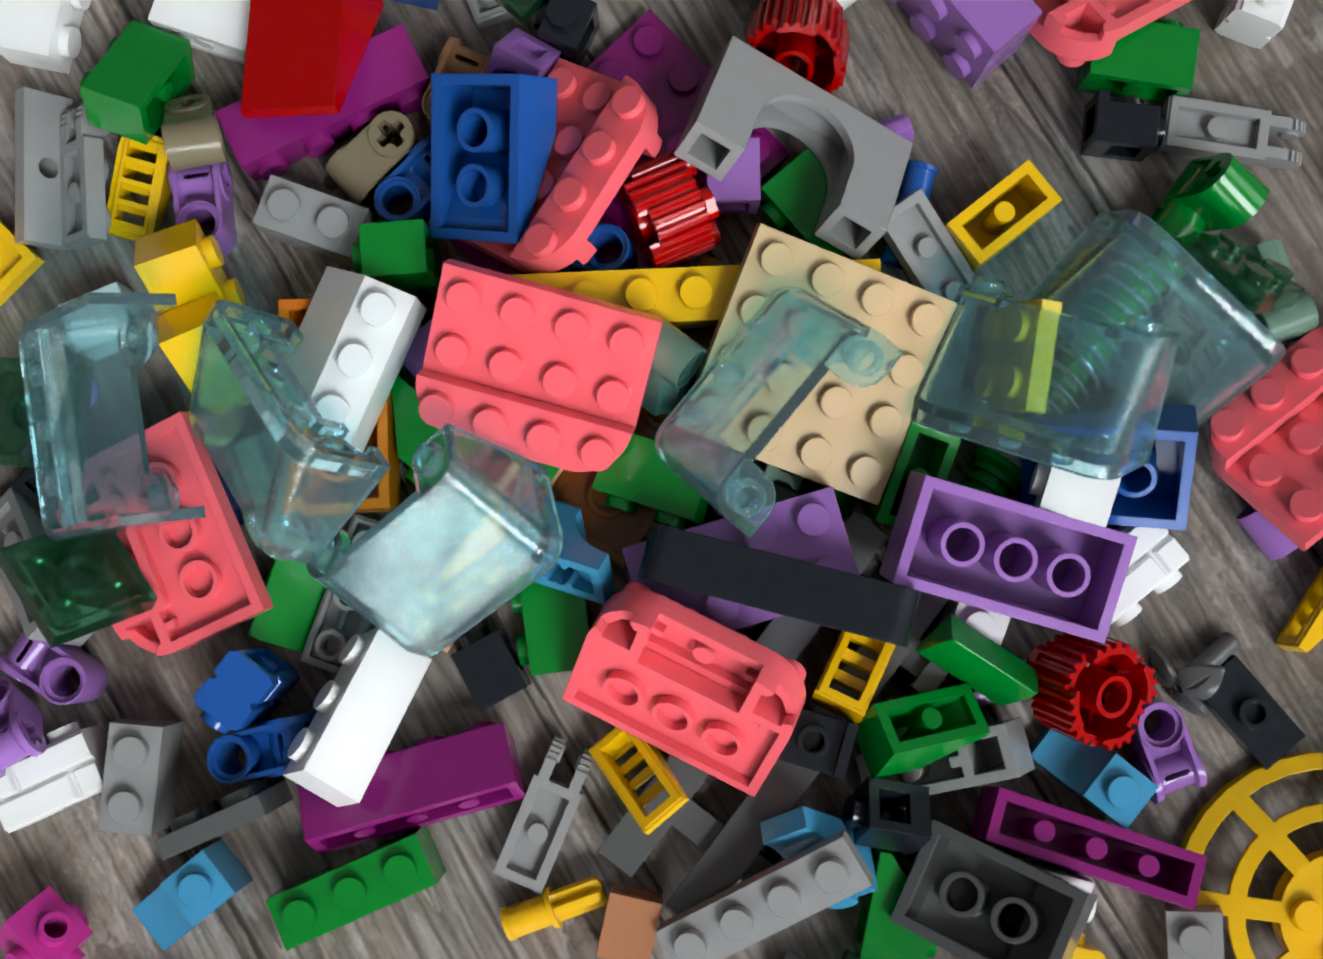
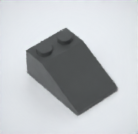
(989, 902)

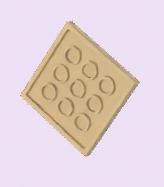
(840, 430)

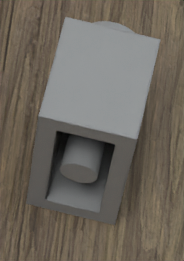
(310, 219)
(140, 776)

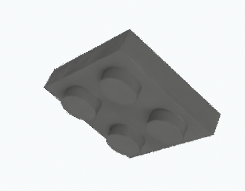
(212, 821)

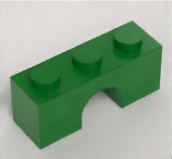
(356, 887)

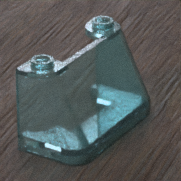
(1135, 267)
(1047, 382)
(756, 389)
(269, 439)
(453, 548)

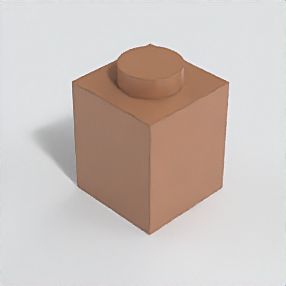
(629, 923)

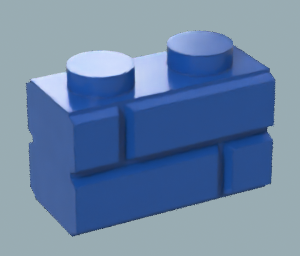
(245, 689)

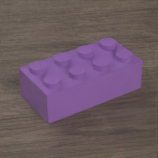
(972, 33)
(798, 528)
(1007, 557)

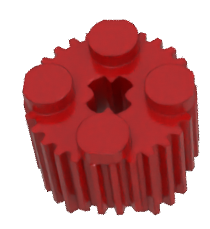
(804, 38)
(669, 211)
(1091, 689)

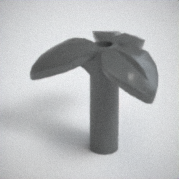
(1199, 678)

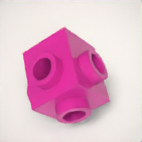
(45, 930)

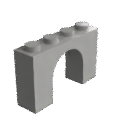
(857, 153)

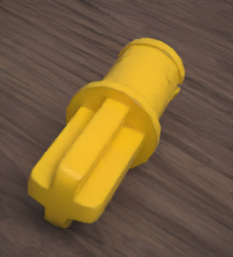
(553, 907)

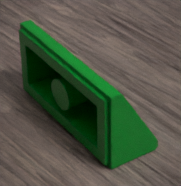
(295, 603)
(979, 662)

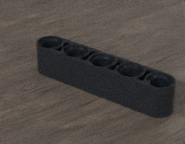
(780, 584)

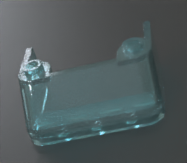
(90, 418)

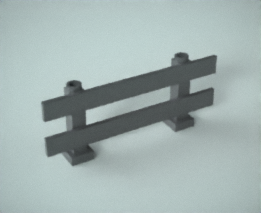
(736, 846)

